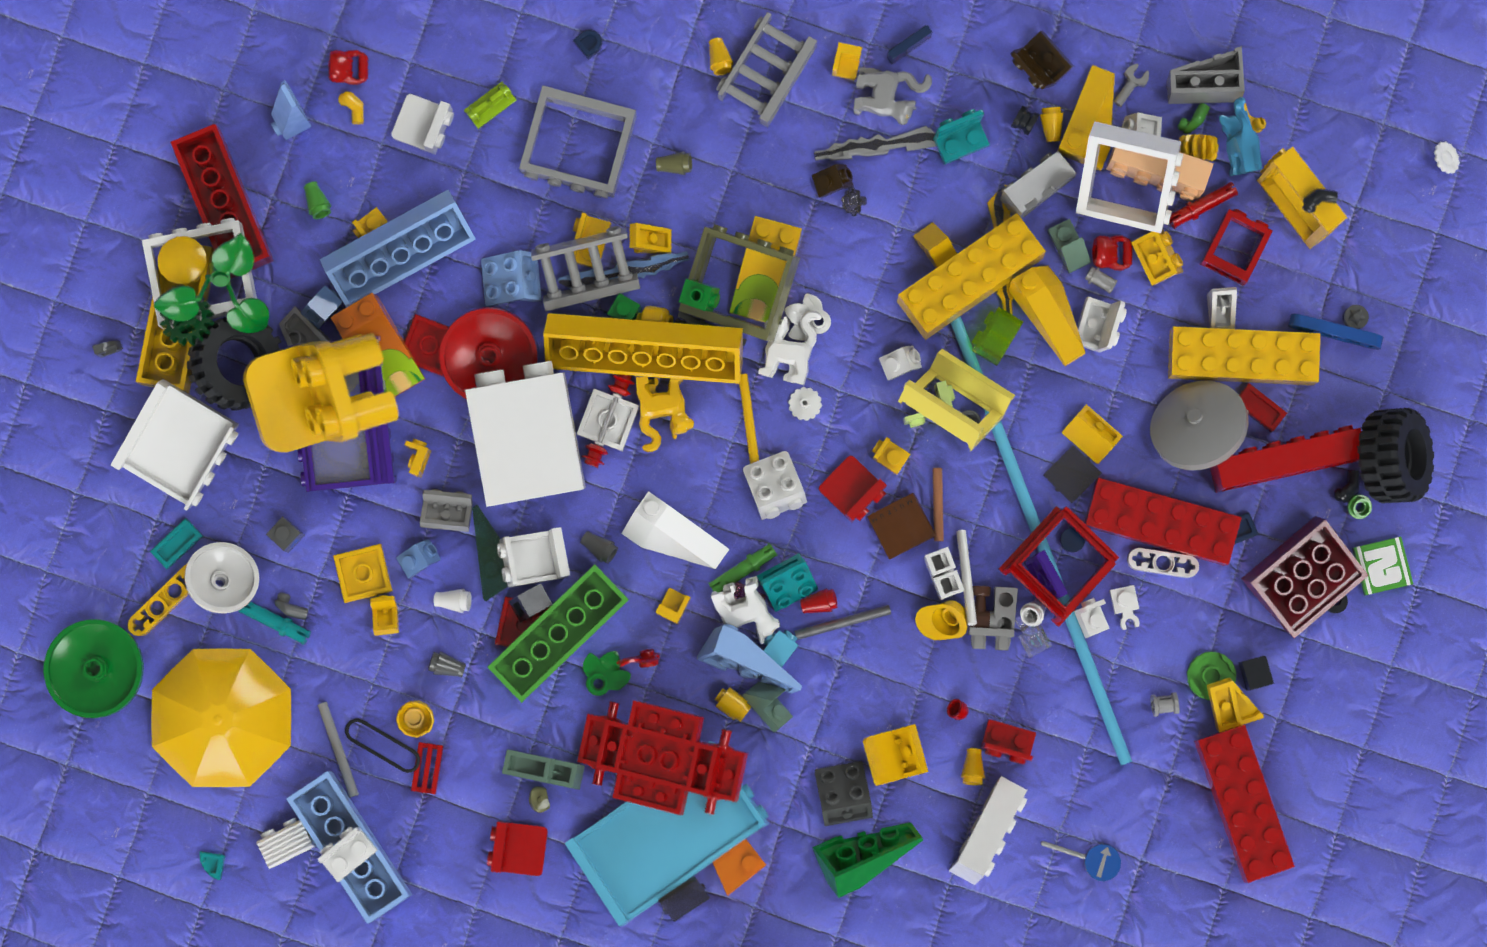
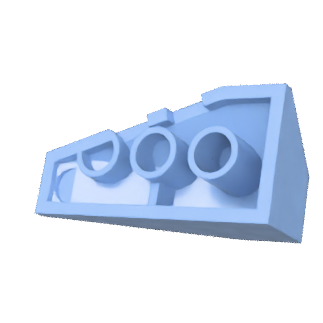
(288, 114)
(736, 651)

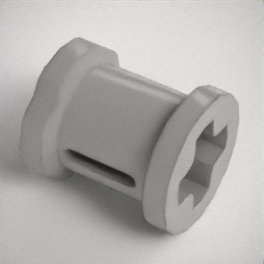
(1164, 704)

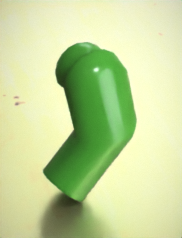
(1196, 120)

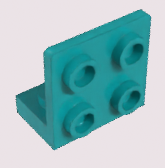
(961, 136)

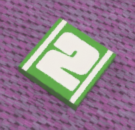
(1384, 564)

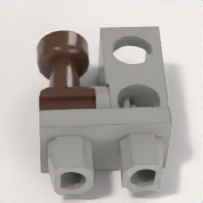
(997, 622)

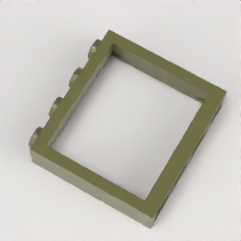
(700, 266)

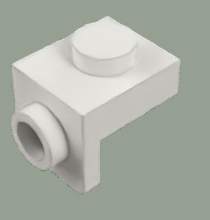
(900, 362)

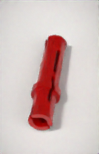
(1194, 209)

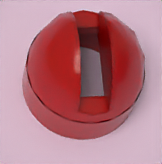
(957, 709)

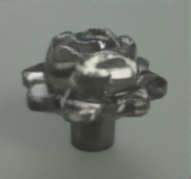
(853, 201)

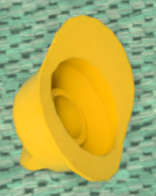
(942, 620)

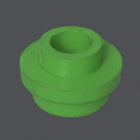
(1365, 508)

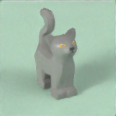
(884, 90)

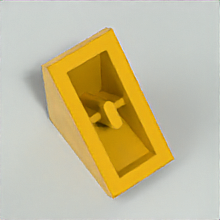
(935, 244)

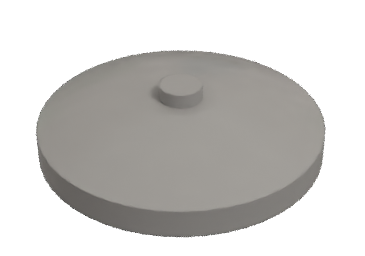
(1199, 425)

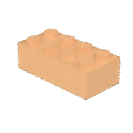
(1152, 170)

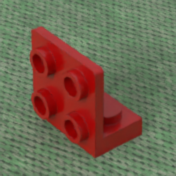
(1008, 740)

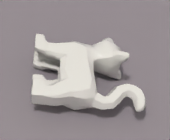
(791, 353)
(746, 609)

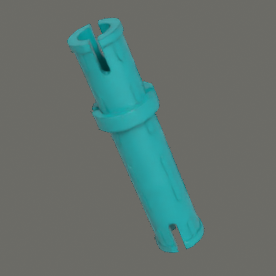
(274, 621)

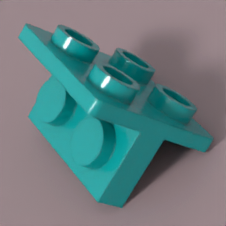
(787, 582)

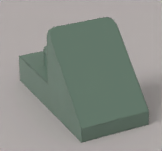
(1069, 246)
(764, 701)

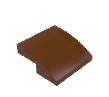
(901, 526)

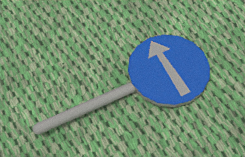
(1101, 861)

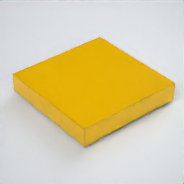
(362, 573)

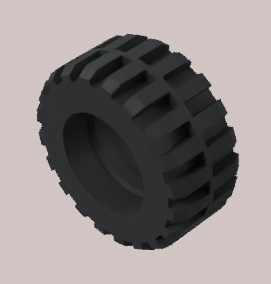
(205, 367)
(1396, 455)

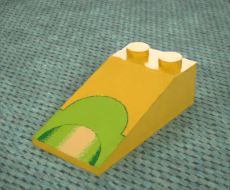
(761, 272)

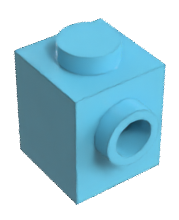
(780, 646)

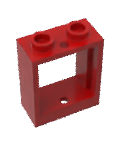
(1225, 268)

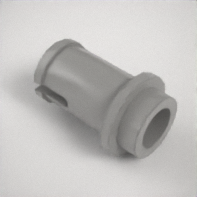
(1100, 279)

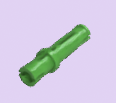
(744, 568)

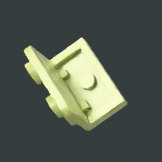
(942, 392)

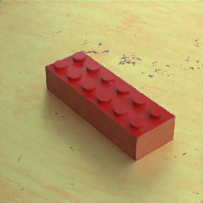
(218, 188)
(1287, 460)
(1162, 521)
(1244, 804)

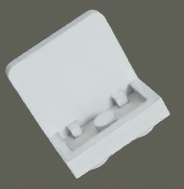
(422, 123)
(1100, 324)
(775, 485)

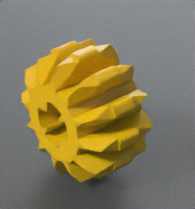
(1200, 146)

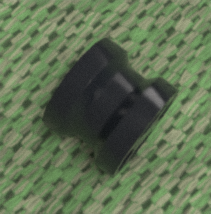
(1025, 120)

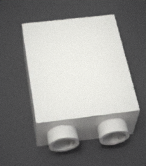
(524, 435)

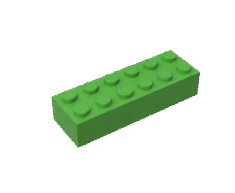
(558, 633)

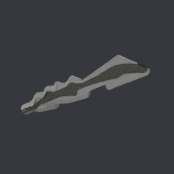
(878, 145)

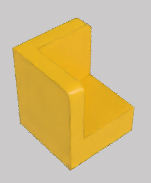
(847, 61)
(673, 605)

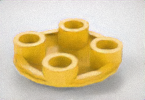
(182, 260)

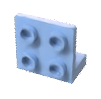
(510, 278)

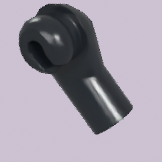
(1317, 196)

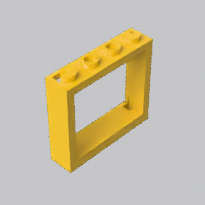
(1287, 182)

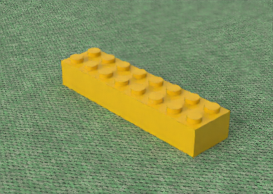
(644, 348)

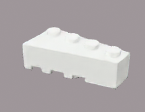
(989, 831)

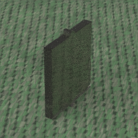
(1072, 474)
(684, 898)

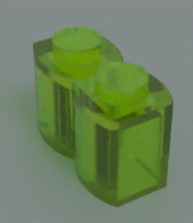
(997, 336)

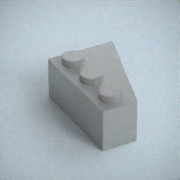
(1208, 81)

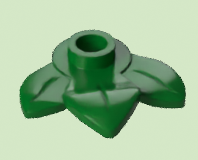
(606, 670)

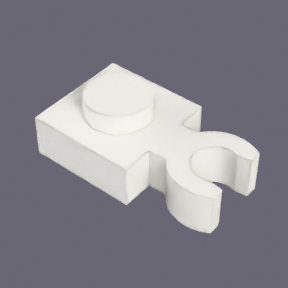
(1124, 602)

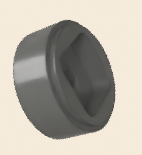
(1355, 316)

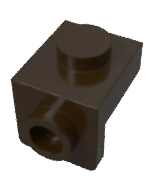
(832, 179)

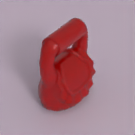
(341, 67)
(1105, 252)

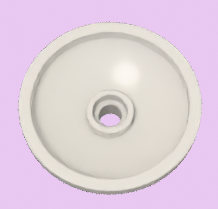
(224, 563)

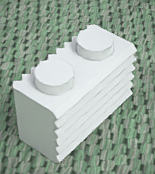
(285, 843)

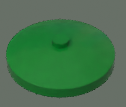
(93, 668)

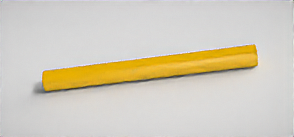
(748, 418)

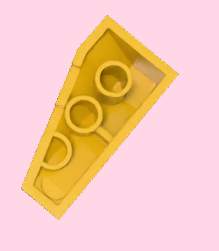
(1047, 307)

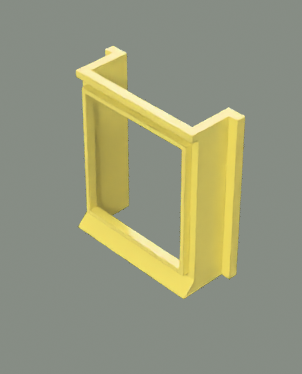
(969, 384)

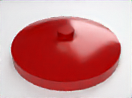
(483, 343)

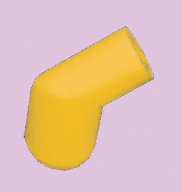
(355, 104)

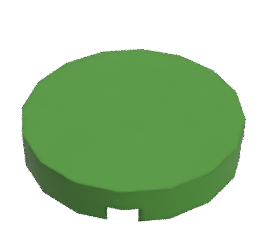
(1207, 669)

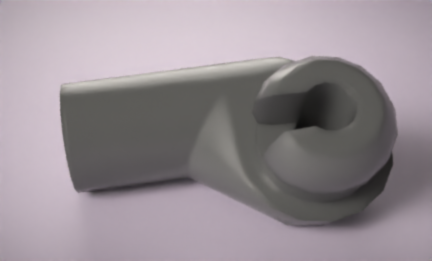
(289, 609)

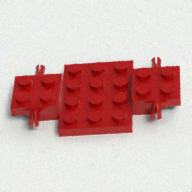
(661, 758)

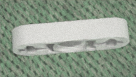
(1180, 572)

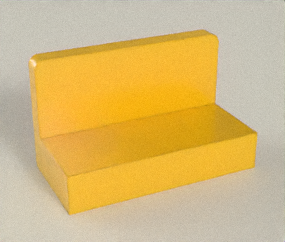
(1092, 434)

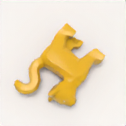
(658, 405)

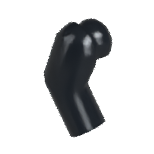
(1350, 488)

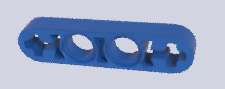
(1336, 331)

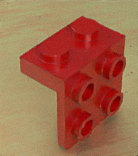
(852, 489)
(518, 848)

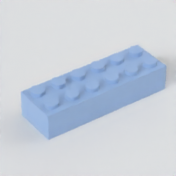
(397, 249)
(326, 814)

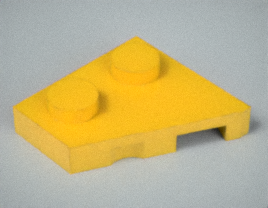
(1231, 705)

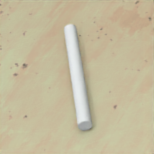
(966, 577)

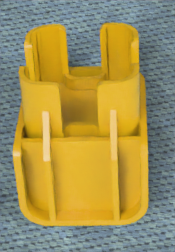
(303, 394)

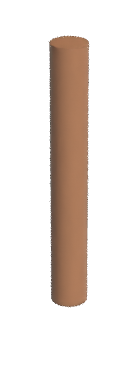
(938, 504)

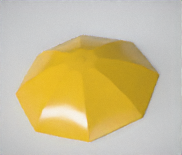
(221, 717)

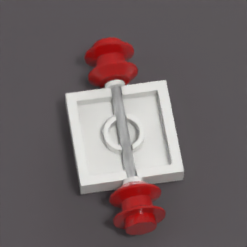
(608, 420)

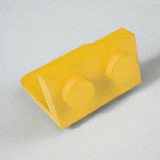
(895, 755)

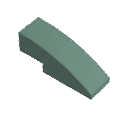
(543, 769)

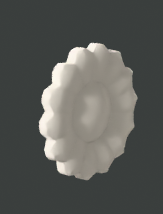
(1446, 157)
(805, 403)

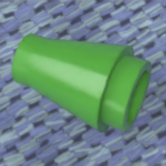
(317, 202)

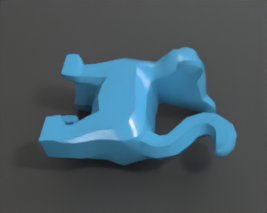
(1242, 141)

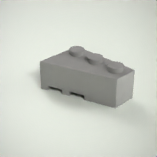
(1037, 184)

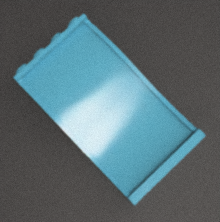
(648, 852)

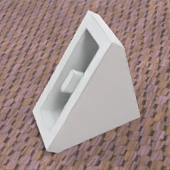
(1222, 307)

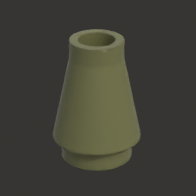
(675, 163)

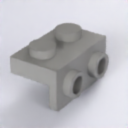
(446, 510)

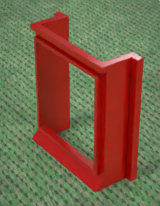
(1014, 562)

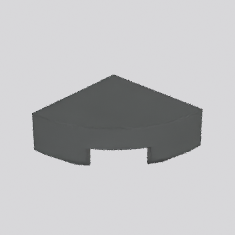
(107, 348)

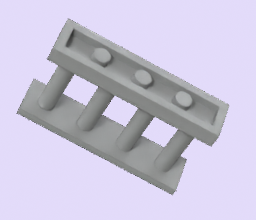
(790, 69)
(579, 291)

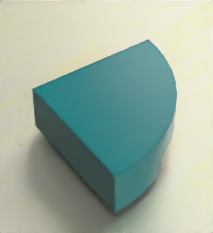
(212, 864)

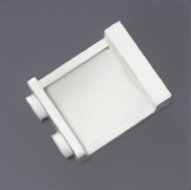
(533, 558)

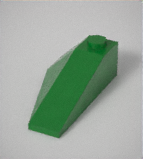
(857, 860)

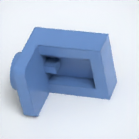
(418, 558)

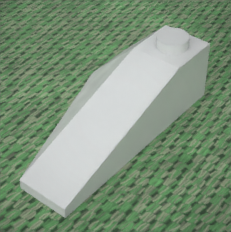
(666, 531)

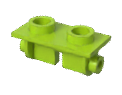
(490, 105)

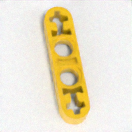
(163, 596)

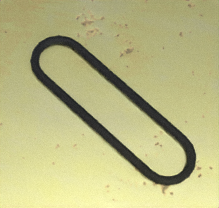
(377, 754)

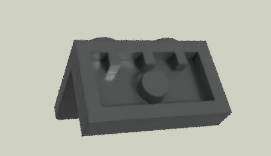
(843, 793)

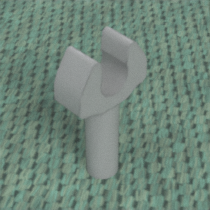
(1132, 82)

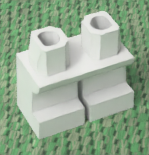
(942, 572)

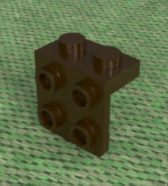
(1042, 61)

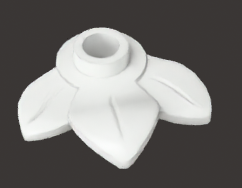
(796, 311)

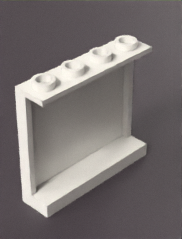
(176, 443)

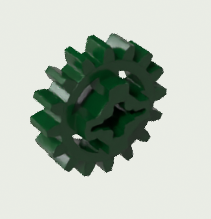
(181, 330)

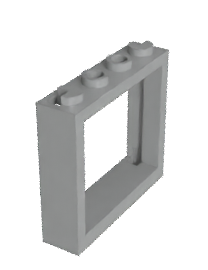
(589, 105)

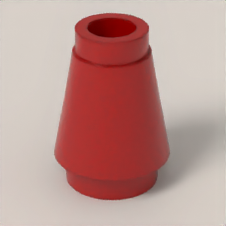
(820, 602)

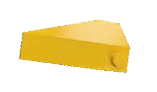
(1093, 105)

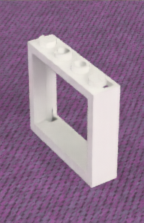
(1139, 143)
(203, 230)

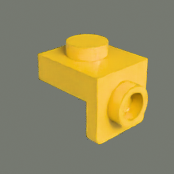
(384, 615)

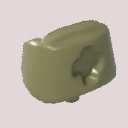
(538, 799)

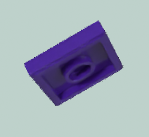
(1045, 573)

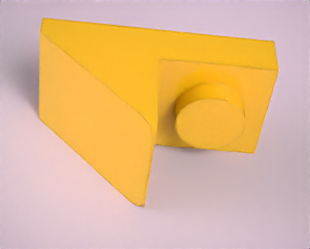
(650, 239)

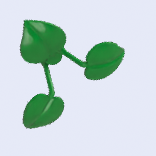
(230, 257)

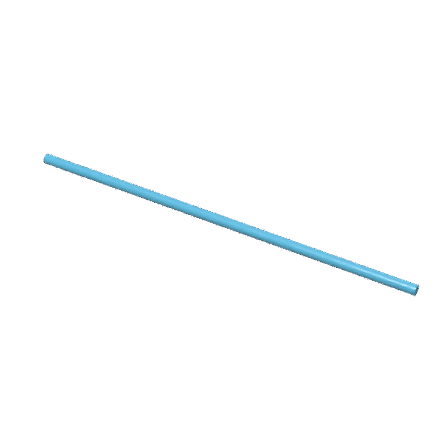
(1033, 521)

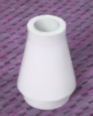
(454, 600)
(1033, 613)

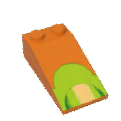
(371, 316)

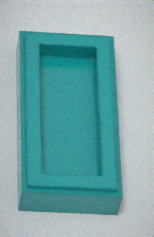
(176, 543)

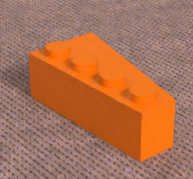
(738, 866)

